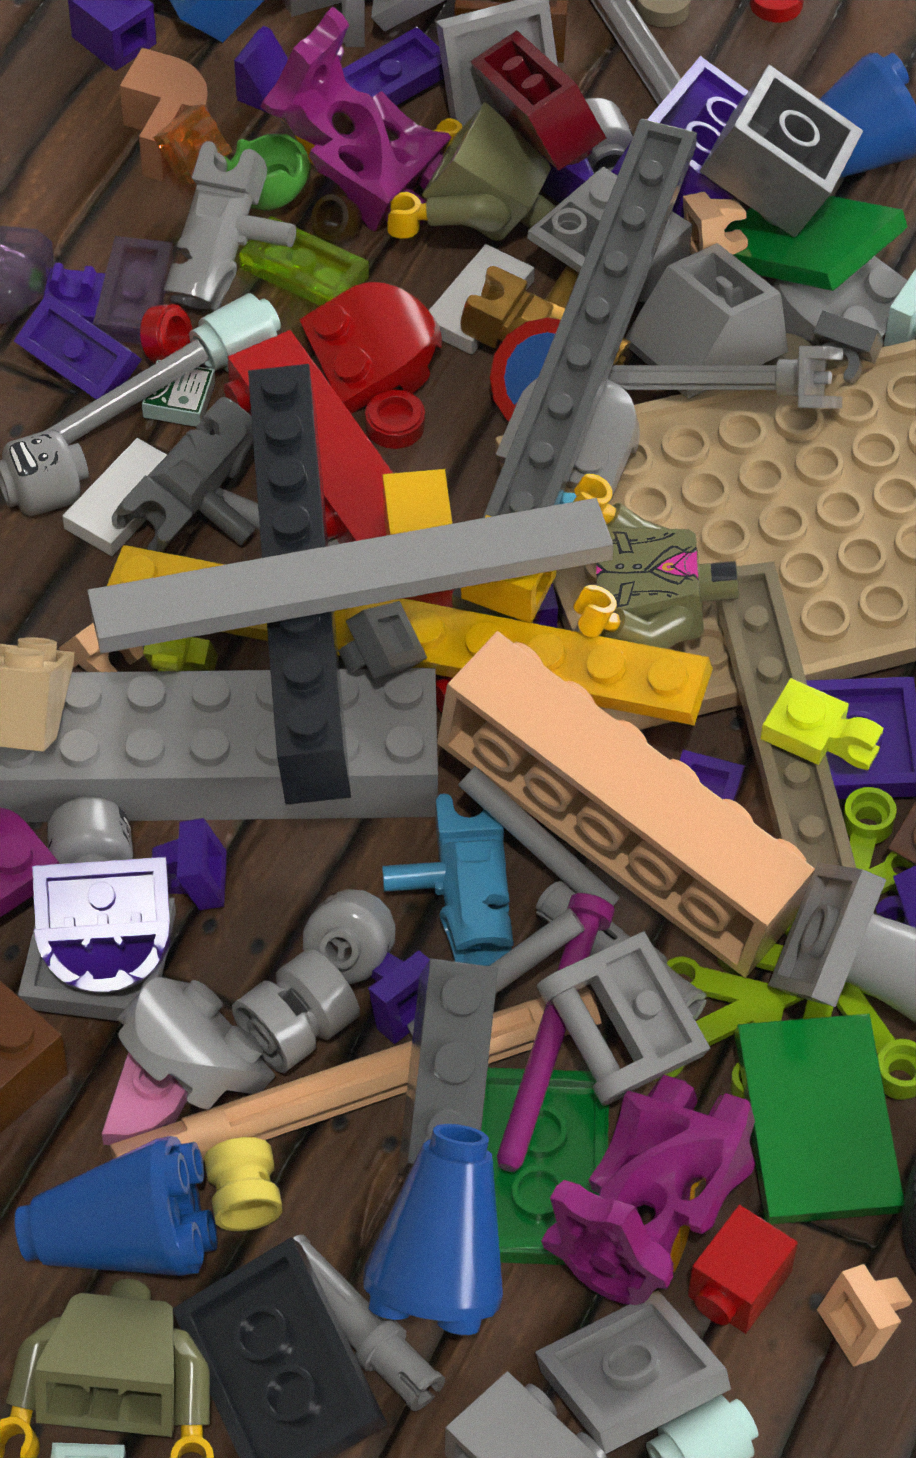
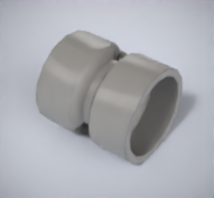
(304, 1004)

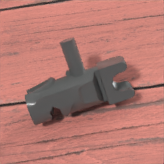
(192, 477)

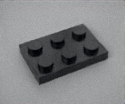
(280, 1360)

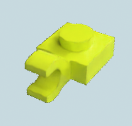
(182, 655)
(815, 722)

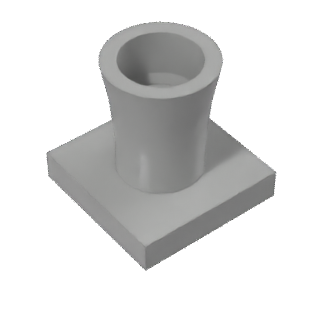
(843, 941)

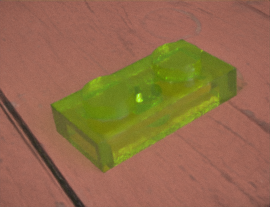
(306, 268)

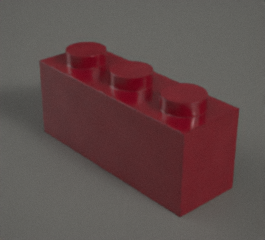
(539, 100)

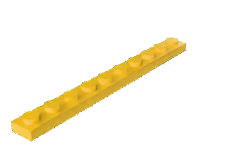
(613, 671)

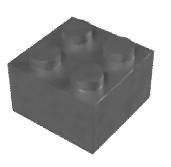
(781, 151)

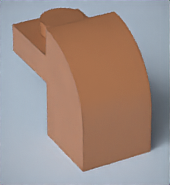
(153, 96)

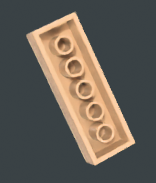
(623, 803)

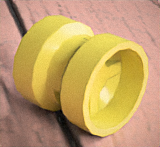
(241, 1176)

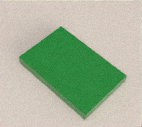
(827, 249)
(819, 1119)
(563, 1146)

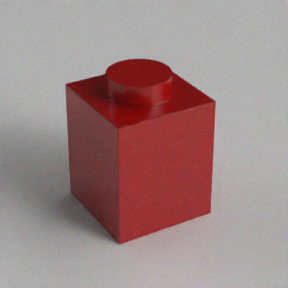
(741, 1270)

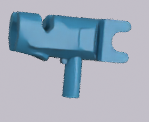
(470, 879)

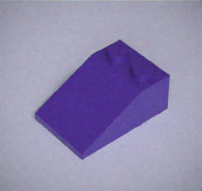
(702, 105)

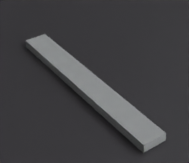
(349, 575)

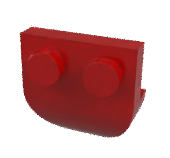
(372, 341)

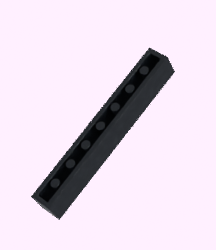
(304, 648)

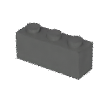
(447, 1052)

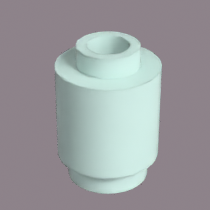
(235, 329)
(707, 1431)

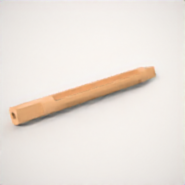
(337, 1088)

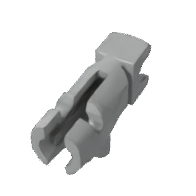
(217, 227)

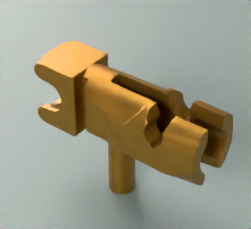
(507, 305)

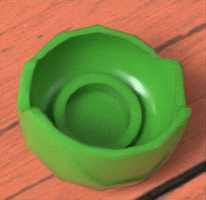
(286, 168)

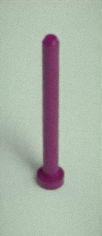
(595, 916)

